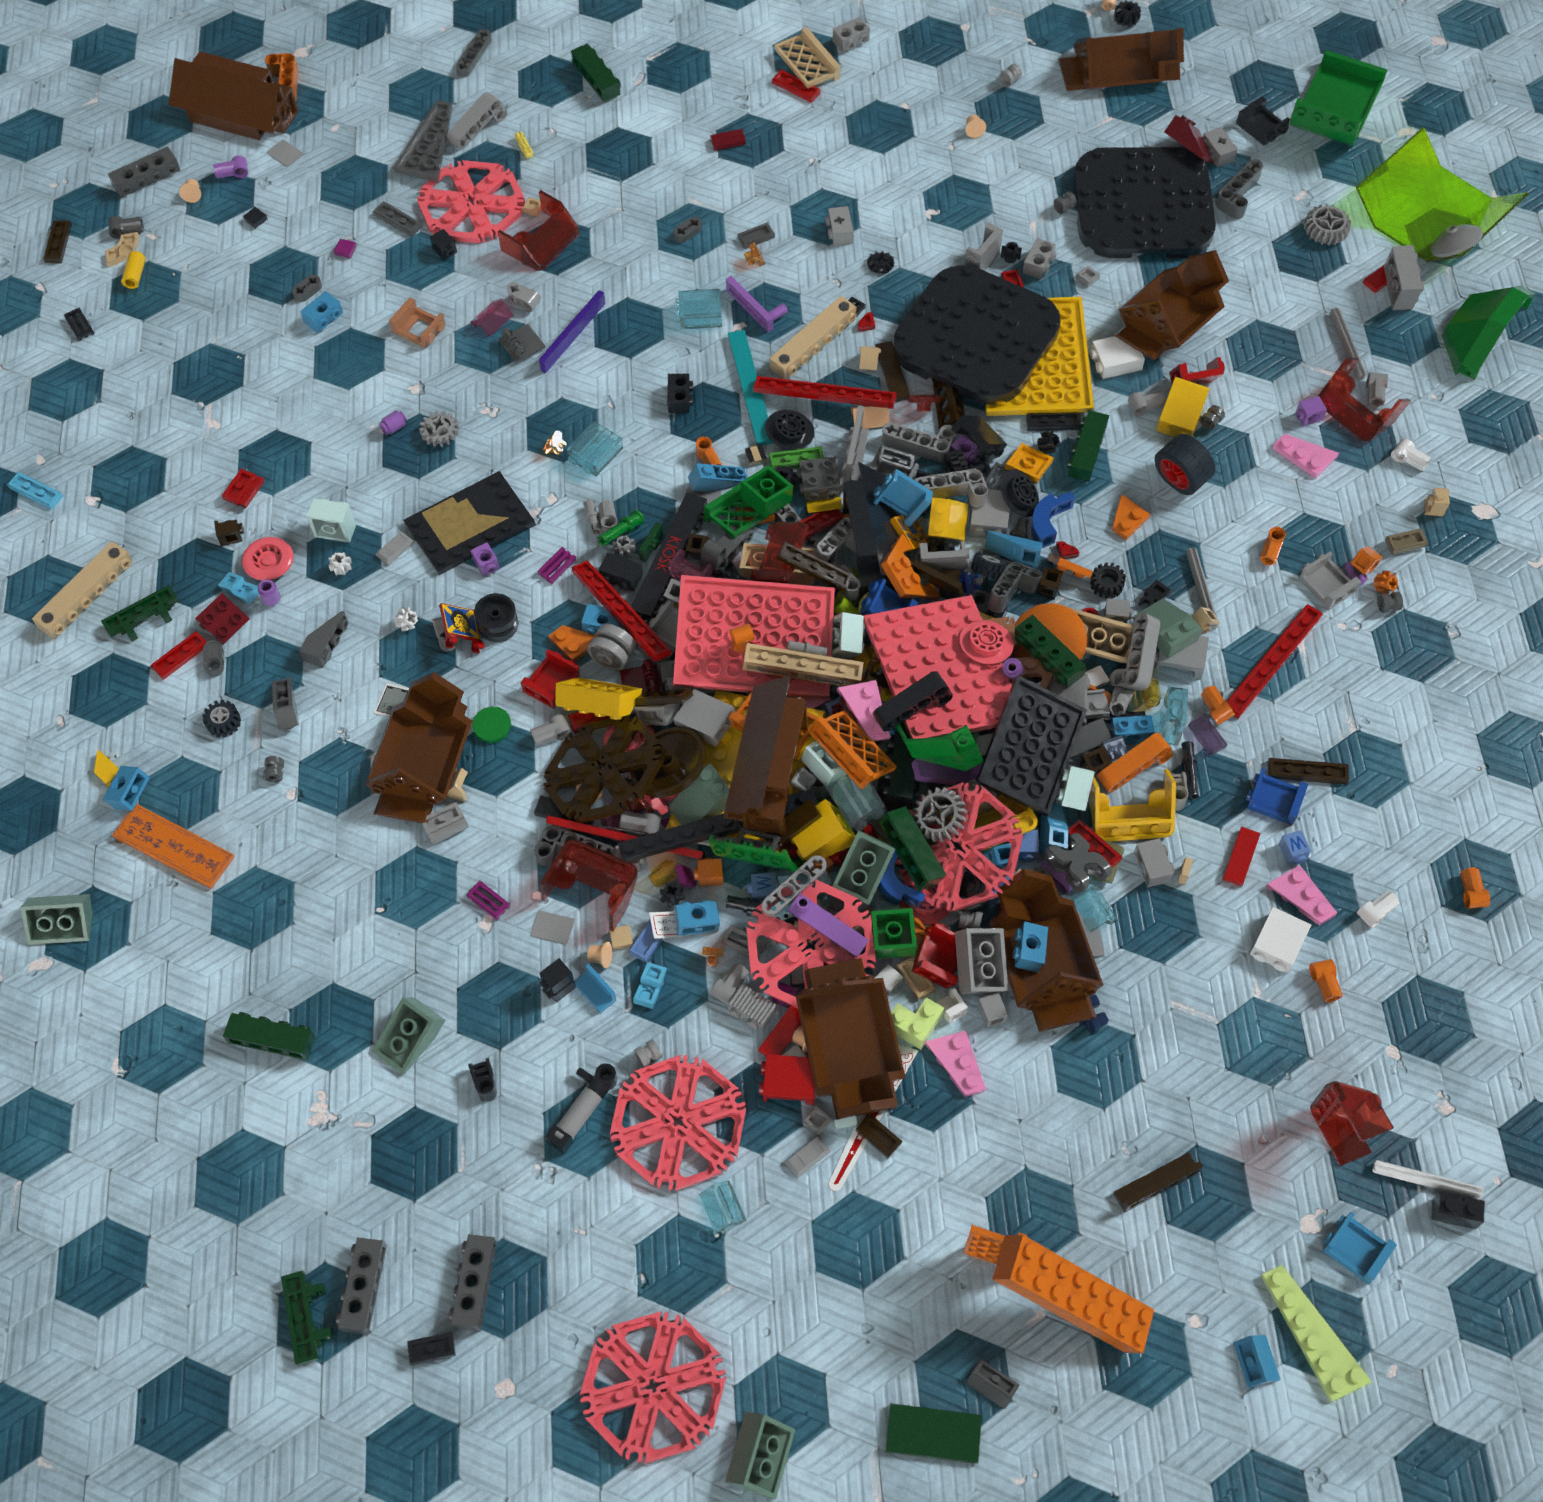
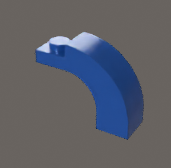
(1047, 508)
(896, 891)

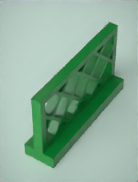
(722, 506)

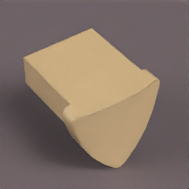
(869, 358)
(455, 790)

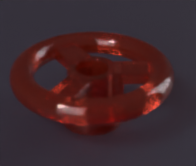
(923, 401)
(641, 803)

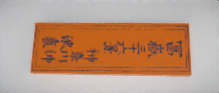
(173, 846)

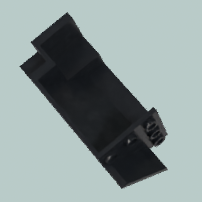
(870, 526)

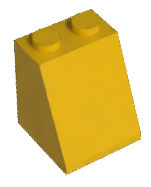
(1183, 408)
(948, 519)
(826, 835)

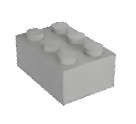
(1403, 277)
(981, 961)

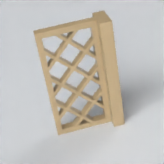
(818, 54)

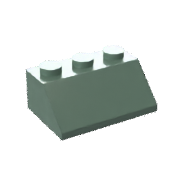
(863, 867)
(57, 919)
(760, 1455)

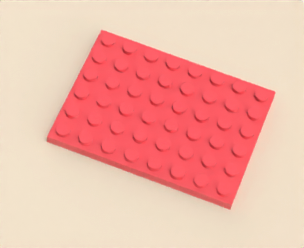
(776, 615)
(927, 640)

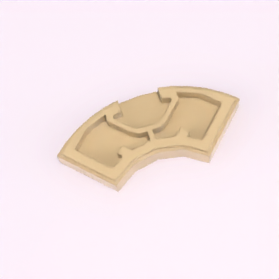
(120, 252)

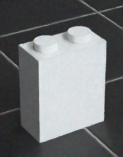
(1115, 357)
(1280, 940)

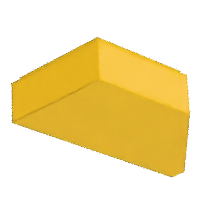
(104, 768)

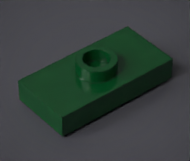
(651, 542)

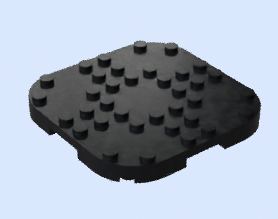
(1144, 201)
(977, 334)

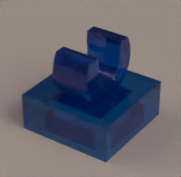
(967, 581)

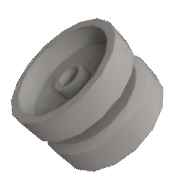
(611, 647)

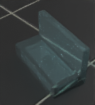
(1093, 907)
(722, 1206)

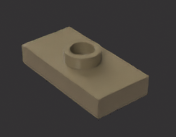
(1406, 541)

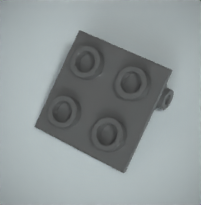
(521, 342)

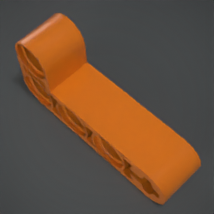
(285, 67)
(1135, 761)

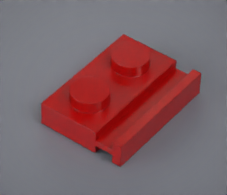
(243, 488)

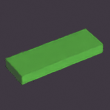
(792, 457)

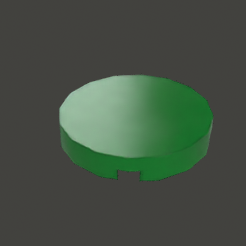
(491, 724)

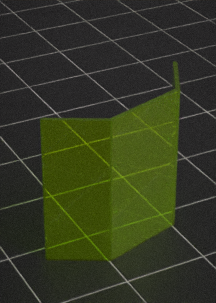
(1419, 199)

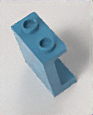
(903, 495)
(1358, 1248)

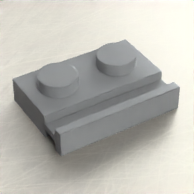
(1096, 704)
(445, 823)

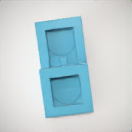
(239, 588)
(650, 985)

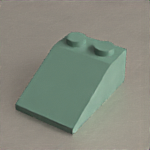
(1177, 627)
(702, 798)
(407, 1034)

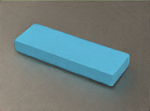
(35, 490)

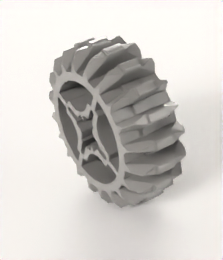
(1327, 224)
(956, 810)

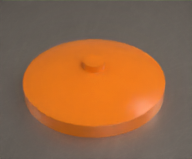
(1062, 623)

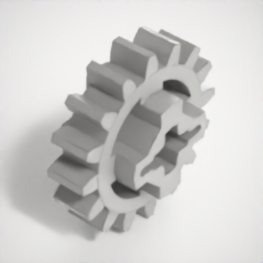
(439, 428)

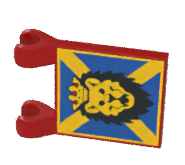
(460, 623)

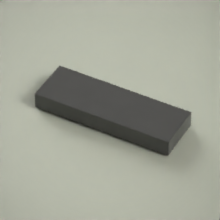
(397, 219)

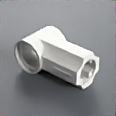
(1406, 452)
(1374, 912)

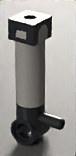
(562, 1135)

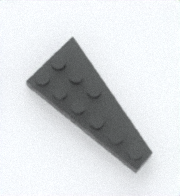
(426, 149)

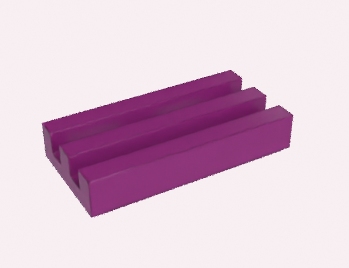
(554, 563)
(500, 910)

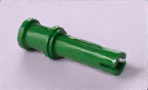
(626, 525)

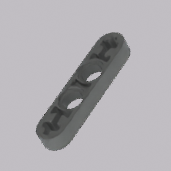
(481, 39)

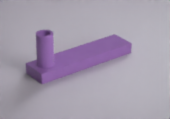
(763, 317)
(936, 773)
(828, 925)

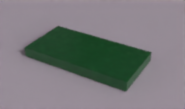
(933, 1433)

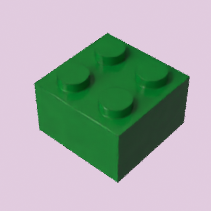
(766, 491)
(893, 933)

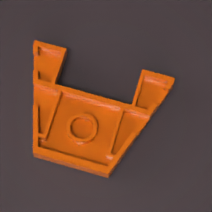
(902, 575)

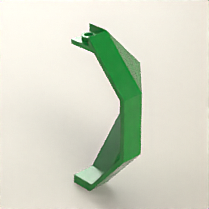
(1480, 324)
(953, 750)

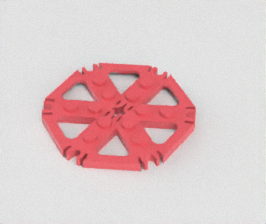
(482, 199)
(975, 861)
(793, 936)
(693, 1132)
(638, 1371)

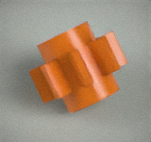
(1385, 582)

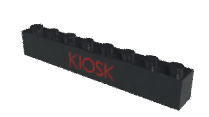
(686, 522)

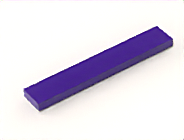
(572, 331)

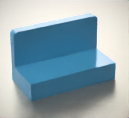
(595, 989)
(1256, 1360)

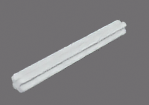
(1427, 1179)

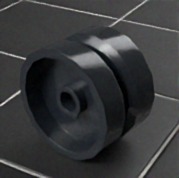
(496, 617)

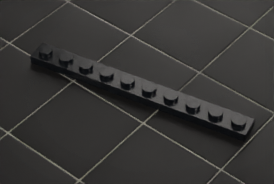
(695, 832)

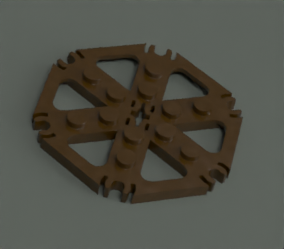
(594, 778)

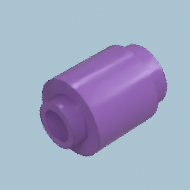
(392, 422)
(269, 592)
(1012, 674)

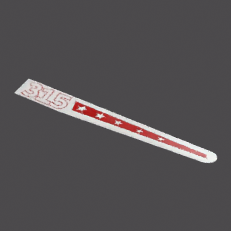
(856, 1142)

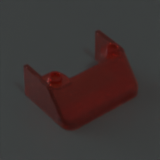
(547, 241)
(1350, 411)
(770, 568)
(595, 869)
(1348, 1119)

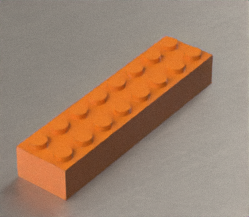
(1073, 1294)

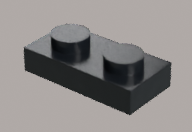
(431, 1348)

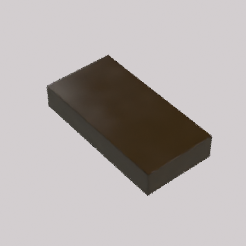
(879, 1136)

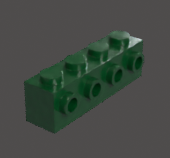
(596, 72)
(1088, 445)
(1049, 651)
(912, 848)
(269, 1036)

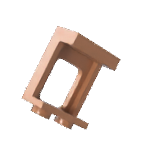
(408, 315)

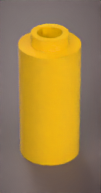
(133, 270)

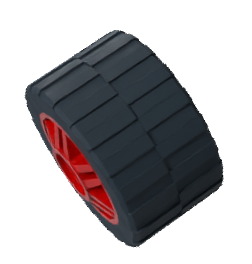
(1185, 464)

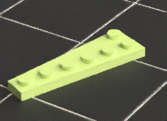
(1324, 1351)

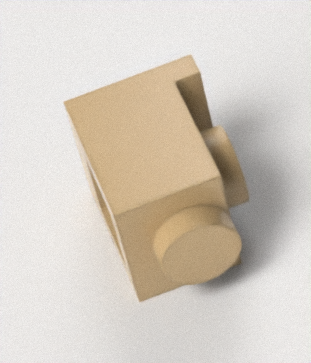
(1437, 502)
(1205, 619)

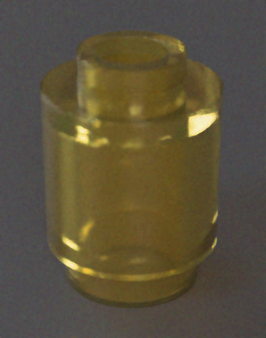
(1152, 695)
(663, 873)

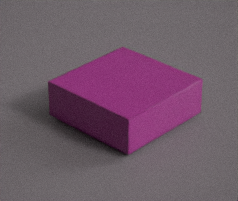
(345, 248)
(685, 876)
(788, 989)

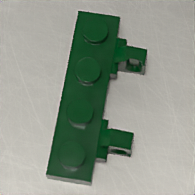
(127, 618)
(303, 1333)

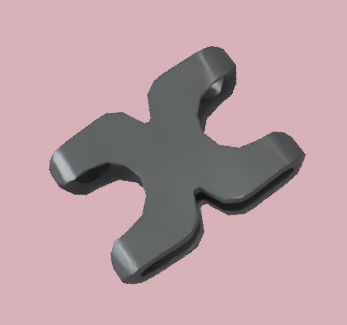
(1077, 862)

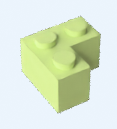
(919, 1026)

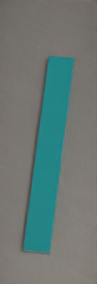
(747, 378)

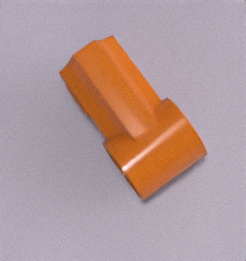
(706, 455)
(1273, 546)
(740, 637)
(1218, 706)
(1474, 893)
(1325, 974)

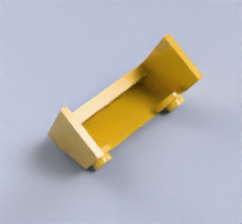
(1135, 820)

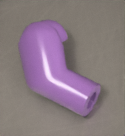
(1351, 573)

